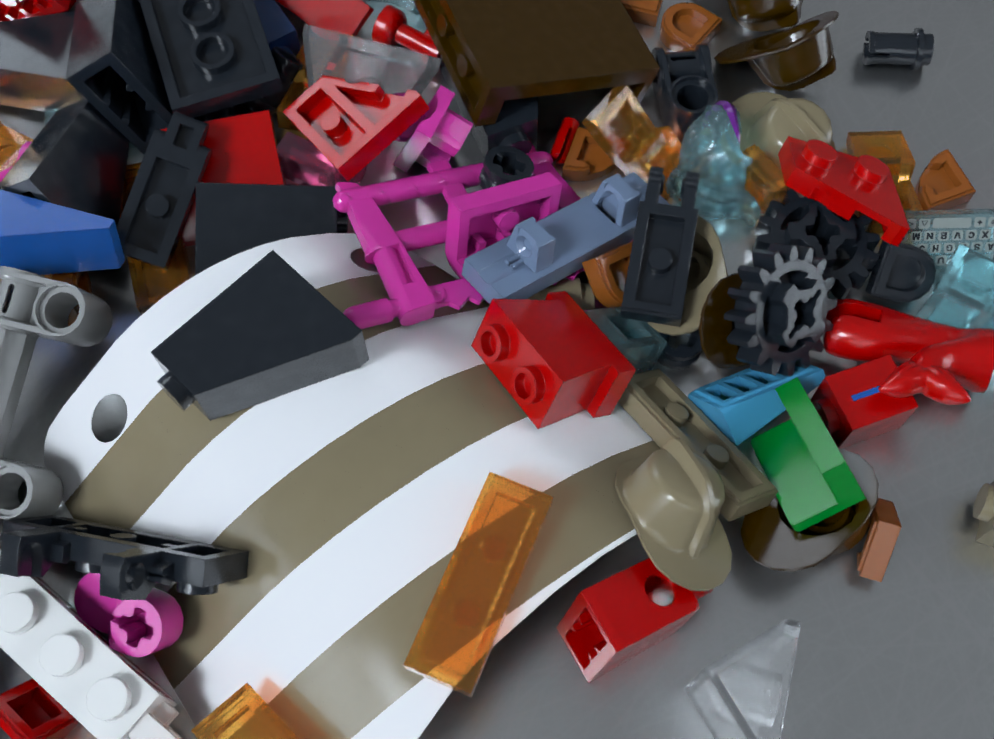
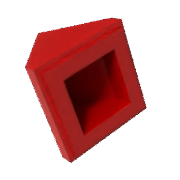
(33, 713)

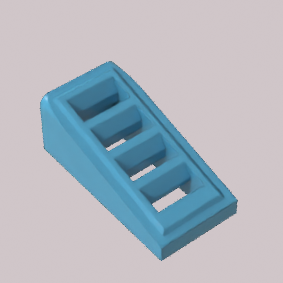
(748, 400)

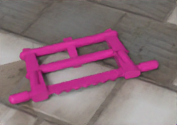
(388, 249)

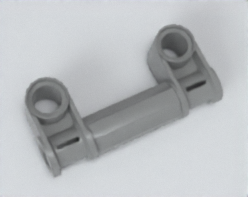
(28, 310)

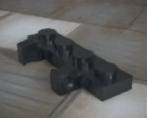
(126, 558)

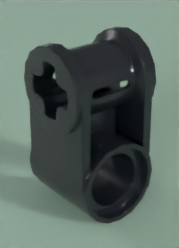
(683, 86)

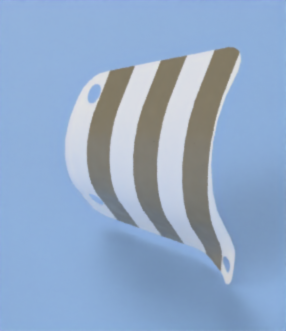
(337, 496)

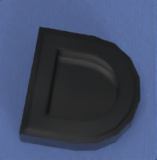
(901, 273)

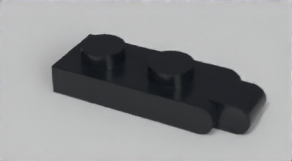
(164, 191)

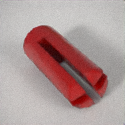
(567, 130)

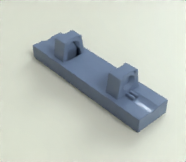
(558, 244)

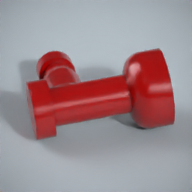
(393, 29)

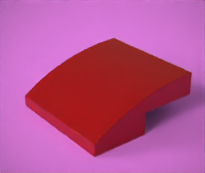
(240, 154)

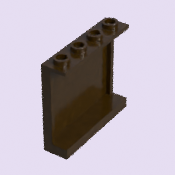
(535, 49)

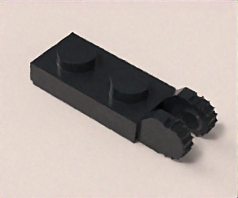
(661, 253)

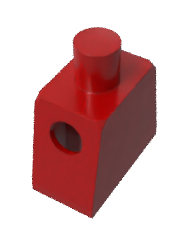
(624, 617)

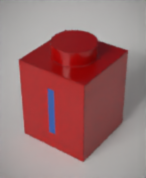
(856, 408)

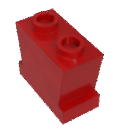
(552, 358)

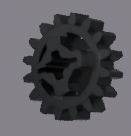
(826, 233)
(780, 309)

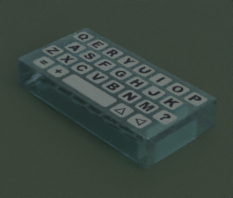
(943, 230)

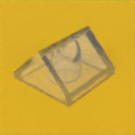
(365, 61)
(749, 687)

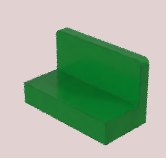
(805, 463)

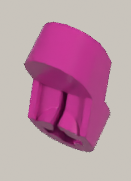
(131, 625)

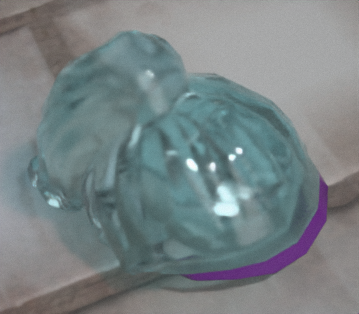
(714, 151)

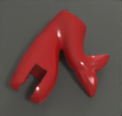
(930, 355)

